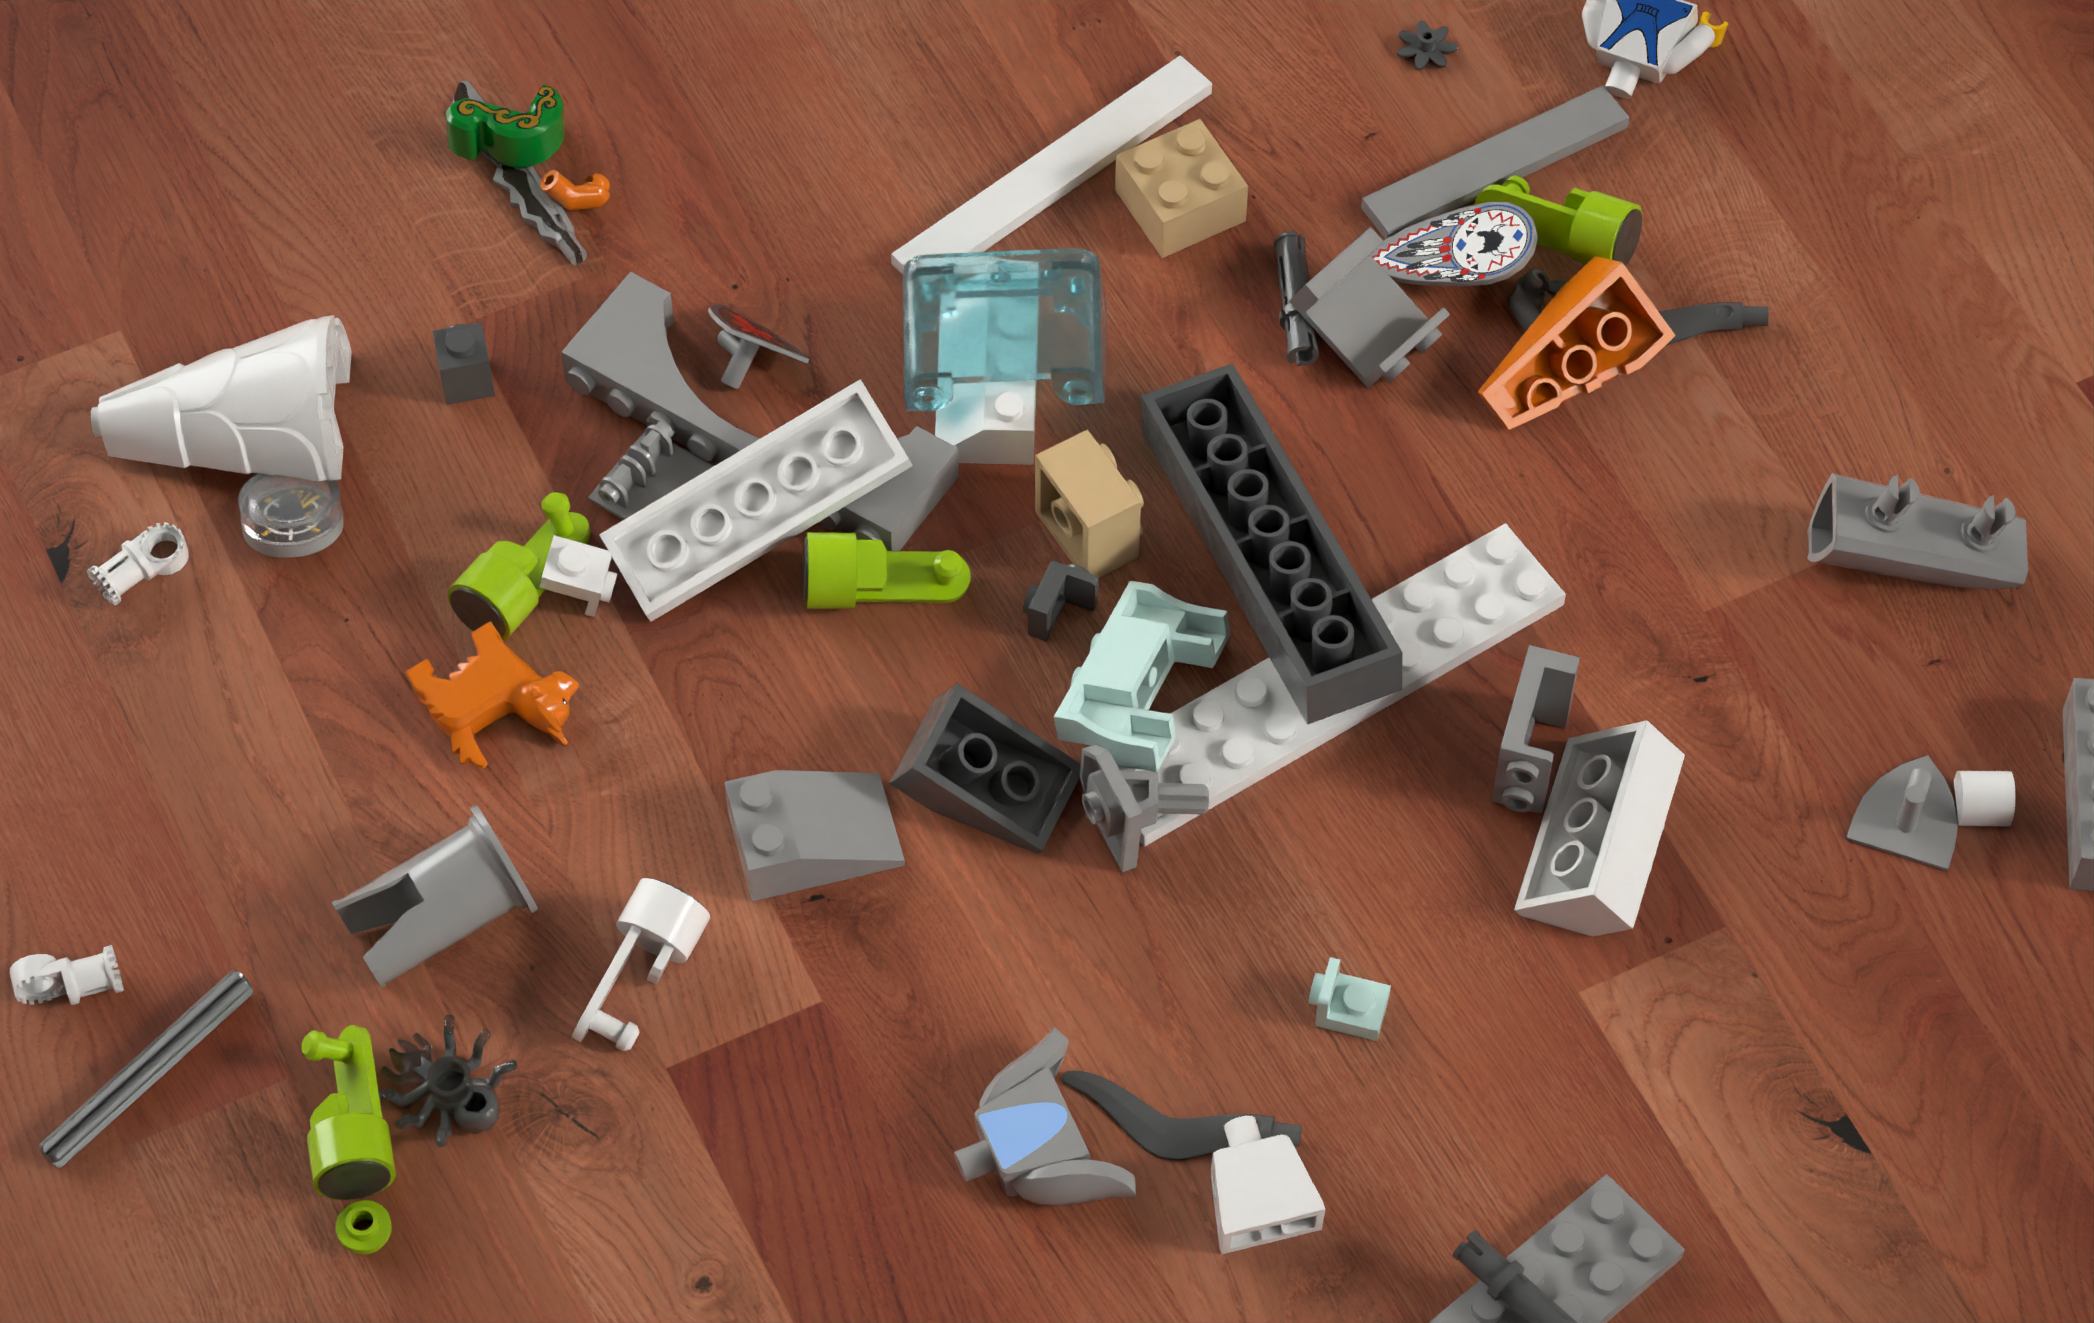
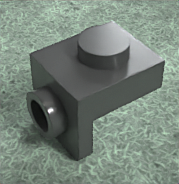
(1059, 585)

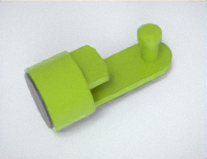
(1583, 227)
(849, 570)
(507, 578)
(347, 1134)

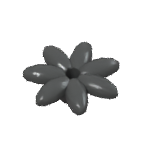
(1426, 45)

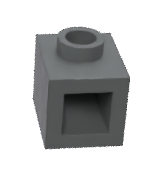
(463, 363)

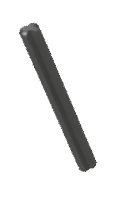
(145, 1069)

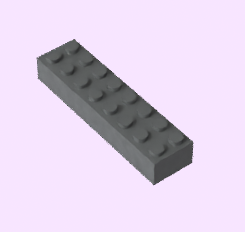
(1272, 544)

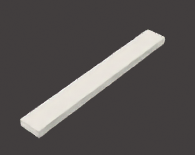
(1062, 164)

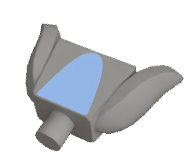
(1034, 1139)

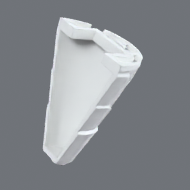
(239, 408)

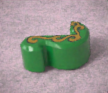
(507, 134)

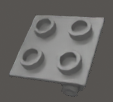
(647, 473)

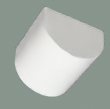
(1984, 798)

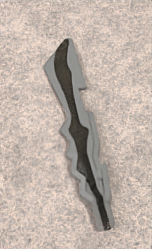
(532, 201)

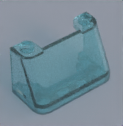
(1004, 321)

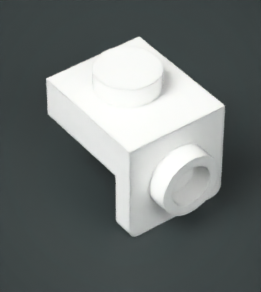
(579, 572)

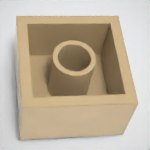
(1181, 188)
(1088, 504)

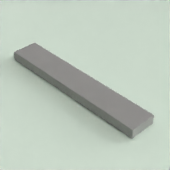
(1493, 161)

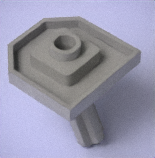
(1130, 801)

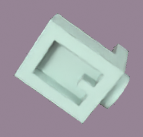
(1348, 1002)

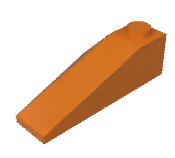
(1582, 338)

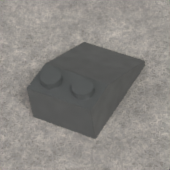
(986, 771)

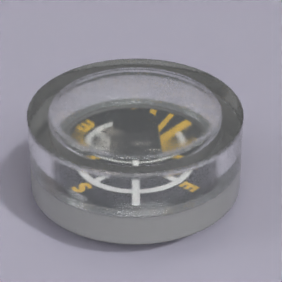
(290, 514)

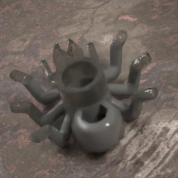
(449, 1082)

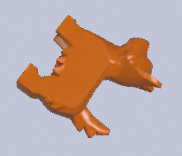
(487, 690)

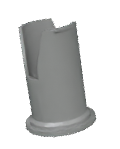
(435, 898)

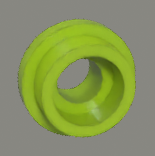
(368, 1240)

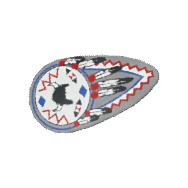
(1461, 247)

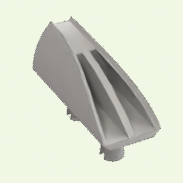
(1917, 535)

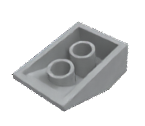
(810, 829)

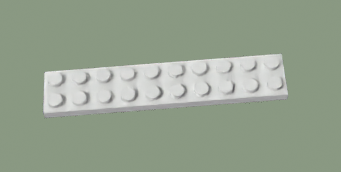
(1438, 622)

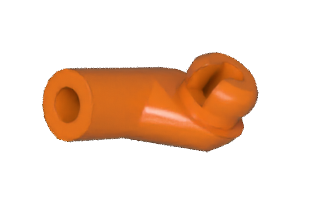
(576, 197)

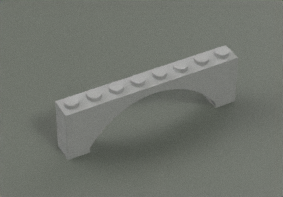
(629, 366)

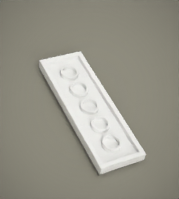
(755, 500)

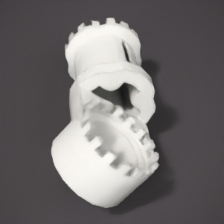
(137, 563)
(46, 978)

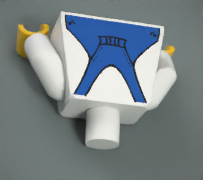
(1646, 39)

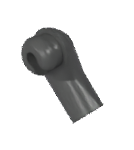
(1528, 297)

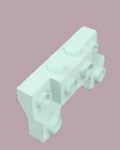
(1127, 668)

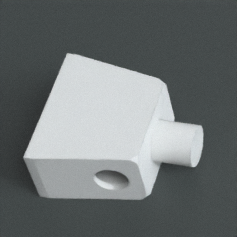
(1261, 1189)

